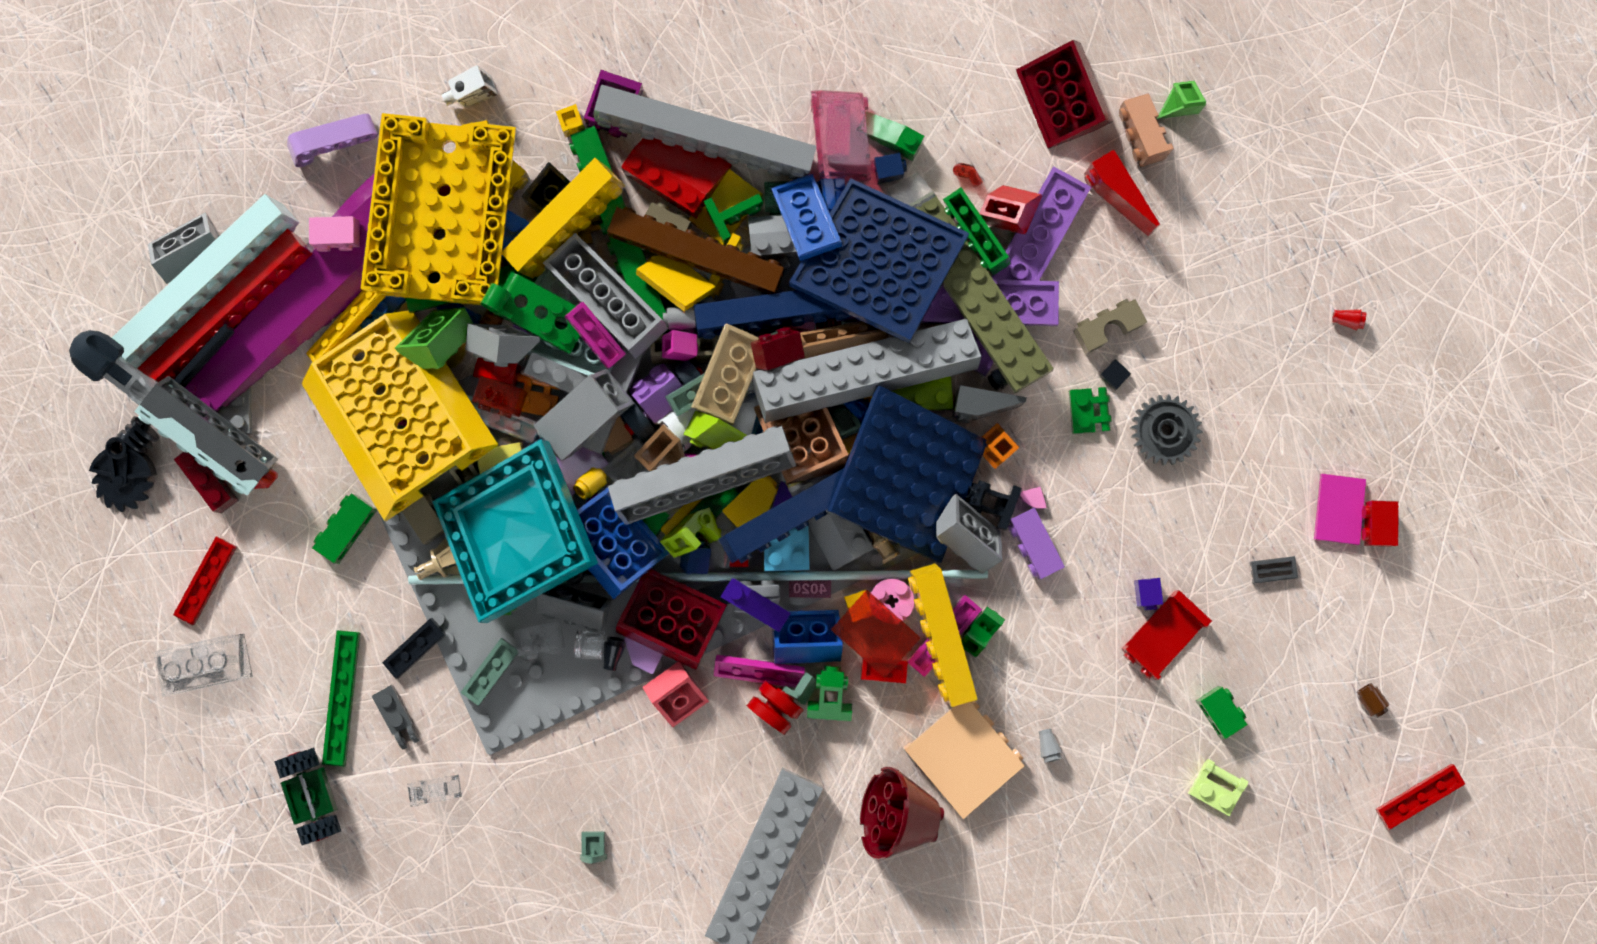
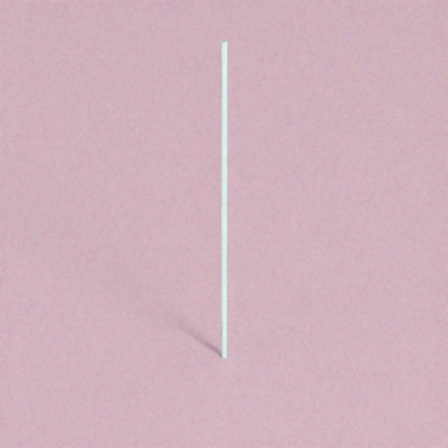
(752, 576)

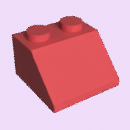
(675, 694)

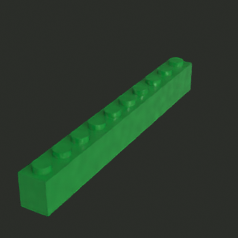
(587, 147)

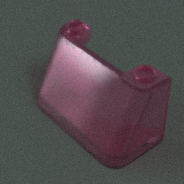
(841, 135)

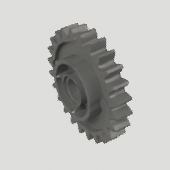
(1182, 427)

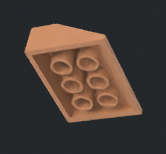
(813, 443)

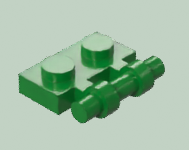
(1083, 412)

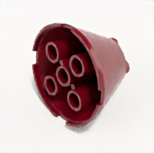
(897, 815)

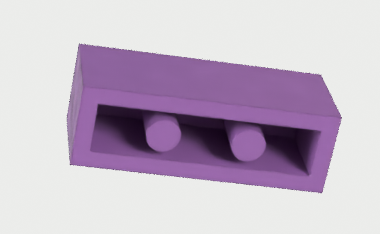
(1035, 544)

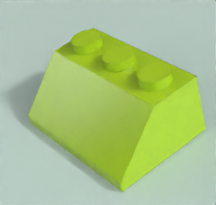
(711, 431)

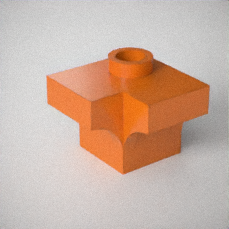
(999, 445)

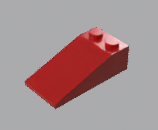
(1116, 186)

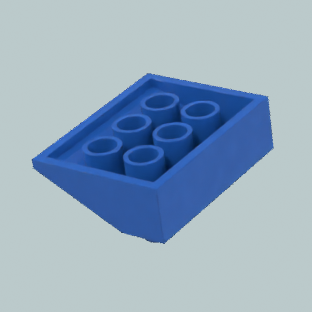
(621, 549)

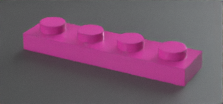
(964, 612)
(758, 671)

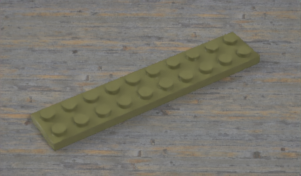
(991, 315)

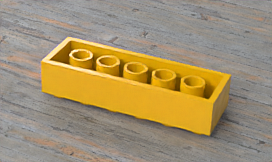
(562, 217)
(943, 635)

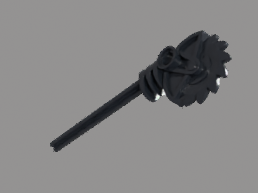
(125, 474)

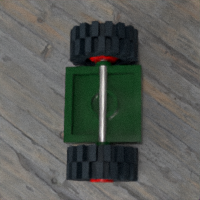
(308, 796)

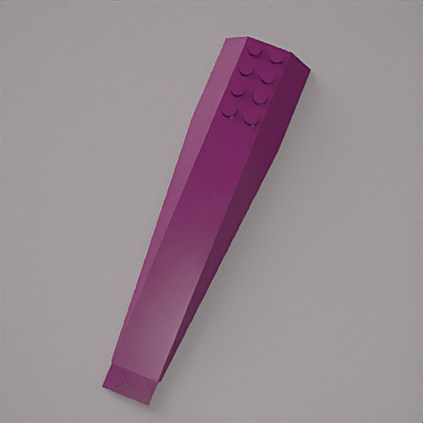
(290, 313)

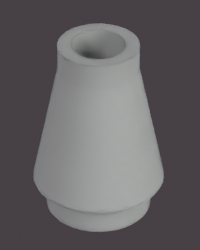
(1049, 746)

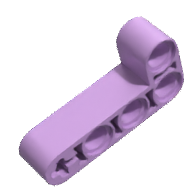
(329, 137)

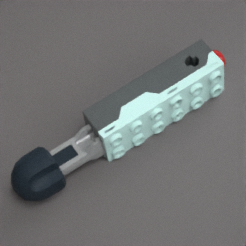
(178, 415)

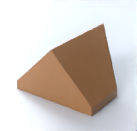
(660, 449)

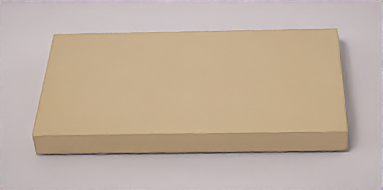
(727, 375)

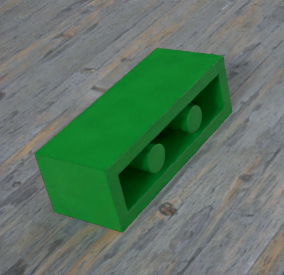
(344, 528)

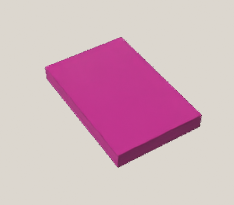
(1339, 509)

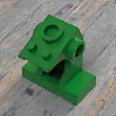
(830, 680)

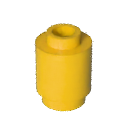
(590, 483)

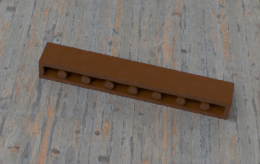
(695, 251)

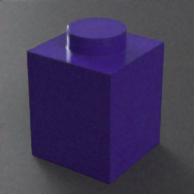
(1148, 593)

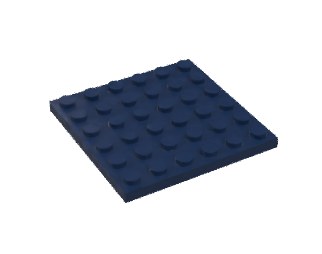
(886, 264)
(905, 472)

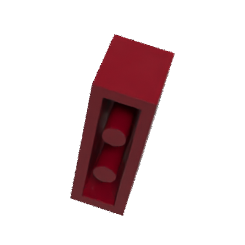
(211, 488)

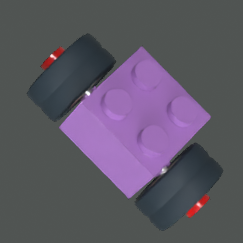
(651, 394)

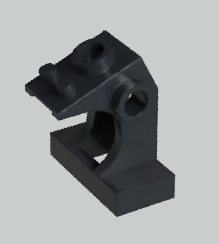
(1003, 507)

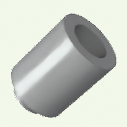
(678, 319)

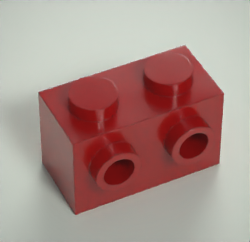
(1380, 523)

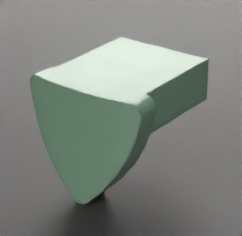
(803, 690)
(593, 846)

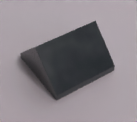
(545, 188)

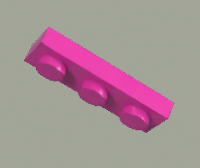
(595, 335)

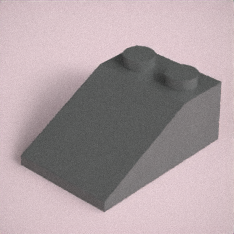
(978, 403)

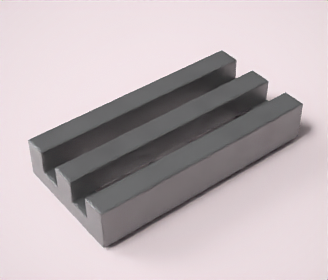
(1254, 572)

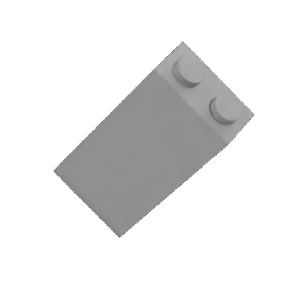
(583, 413)

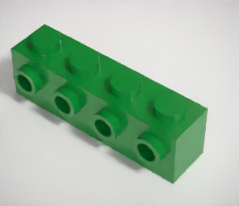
(980, 236)

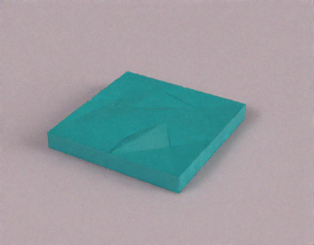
(514, 531)

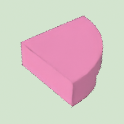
(1033, 498)

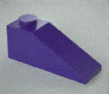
(755, 604)

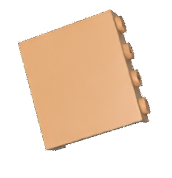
(965, 757)

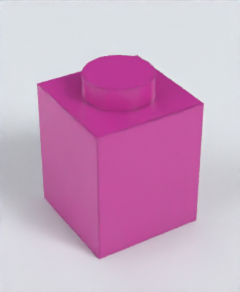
(679, 345)

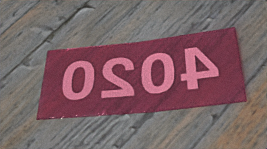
(810, 588)

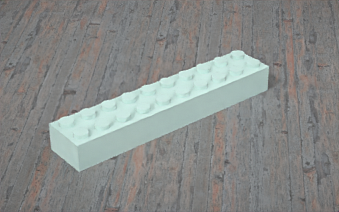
(204, 278)

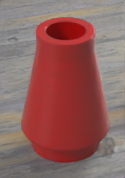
(1352, 319)

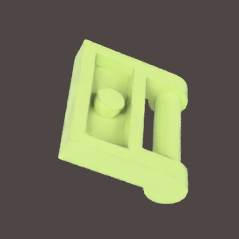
(1214, 794)

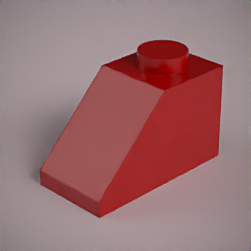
(502, 374)

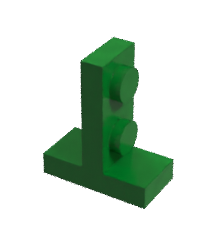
(731, 215)

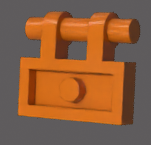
(537, 402)

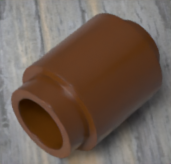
(1373, 700)

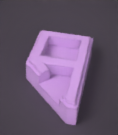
(643, 656)

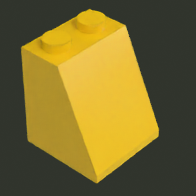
(752, 501)

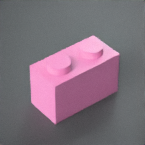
(334, 233)

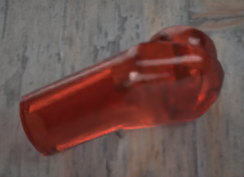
(968, 171)

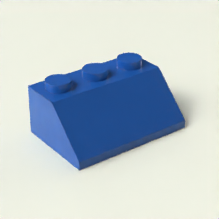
(808, 638)

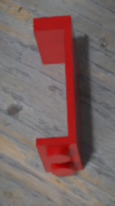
(1165, 634)

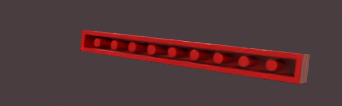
(229, 305)

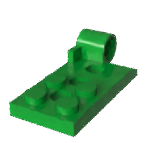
(501, 302)

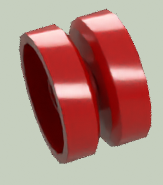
(777, 704)

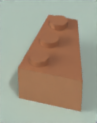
(1144, 130)

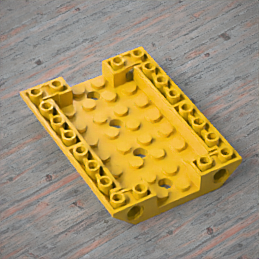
(409, 209)
(365, 424)

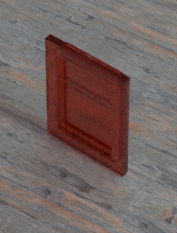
(875, 633)

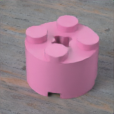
(898, 590)

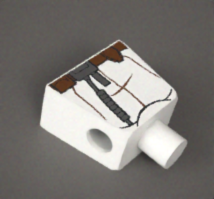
(470, 88)

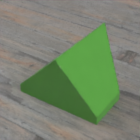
(1183, 100)

